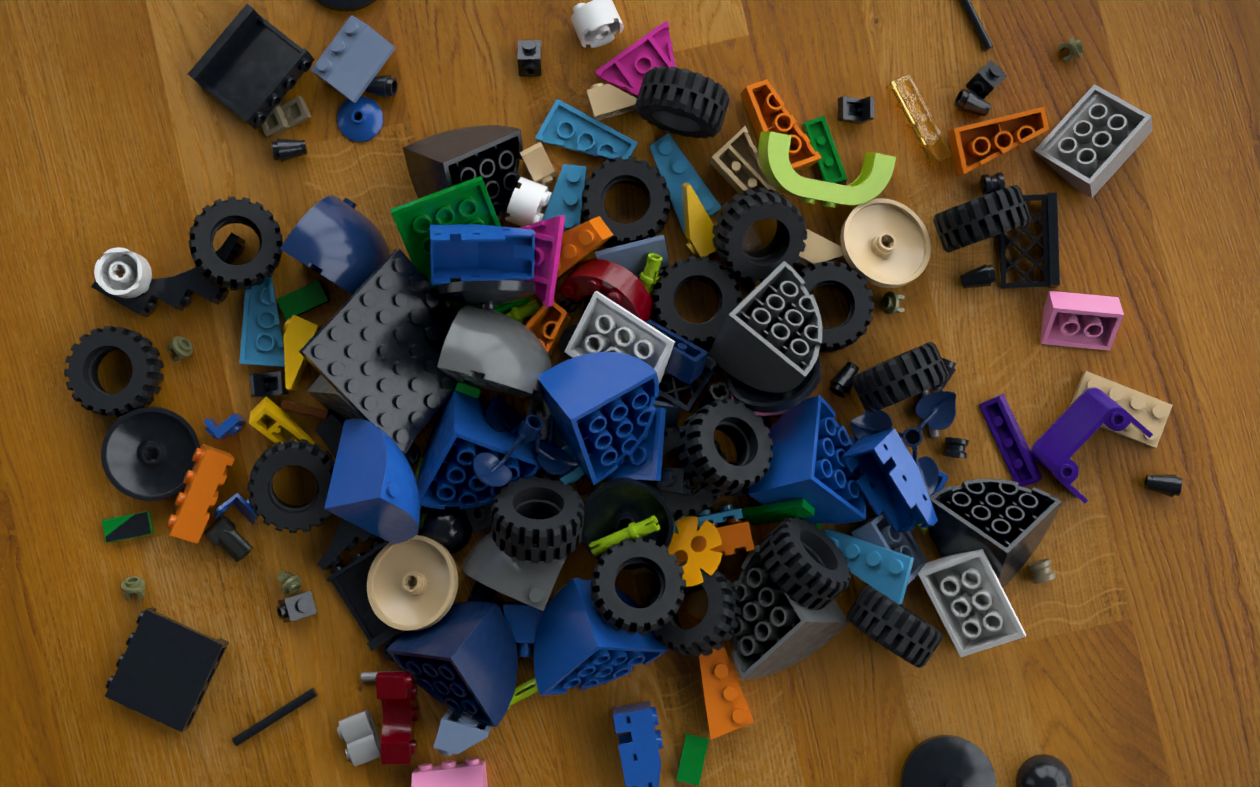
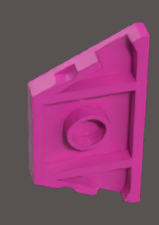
(629, 67)
(546, 255)

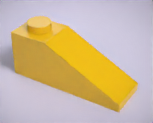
(697, 224)
(296, 335)
(276, 423)

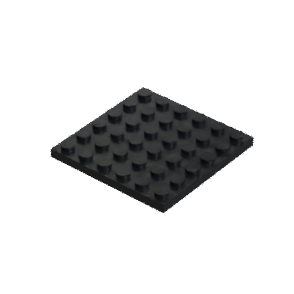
(387, 349)

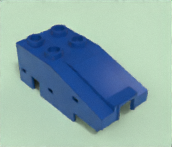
(480, 253)
(894, 480)
(641, 748)

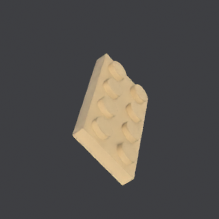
(1146, 409)

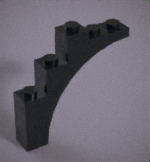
(179, 289)
(347, 533)

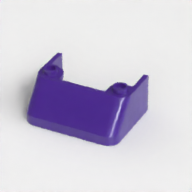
(1074, 429)

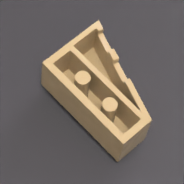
(740, 164)

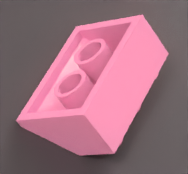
(1080, 320)
(451, 774)

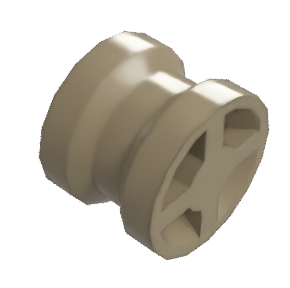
(1041, 571)

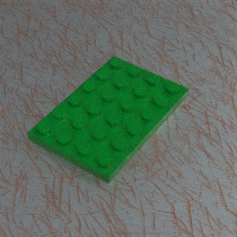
(452, 206)

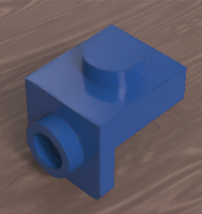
(229, 427)

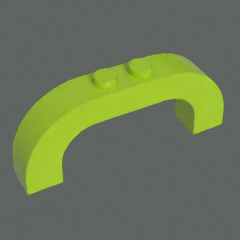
(775, 164)

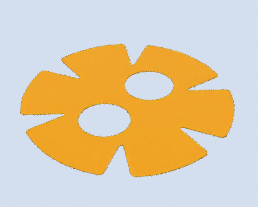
(707, 559)

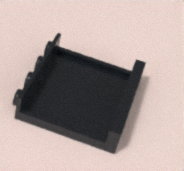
(251, 67)
(352, 587)
(165, 670)

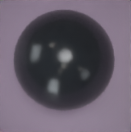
(446, 526)
(1044, 771)

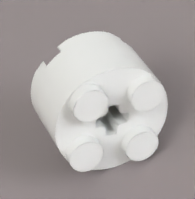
(596, 22)
(527, 203)
(119, 261)

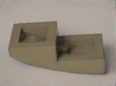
(286, 117)

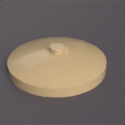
(885, 243)
(412, 583)

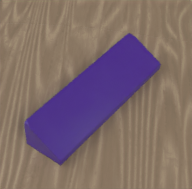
(1010, 441)

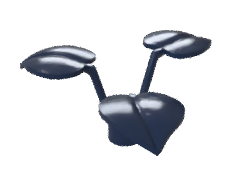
(938, 412)
(505, 418)

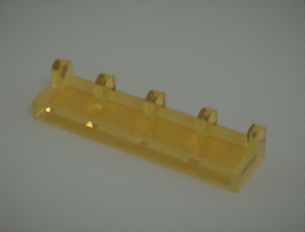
(920, 120)

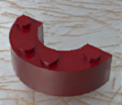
(611, 281)
(399, 716)

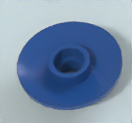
(365, 128)

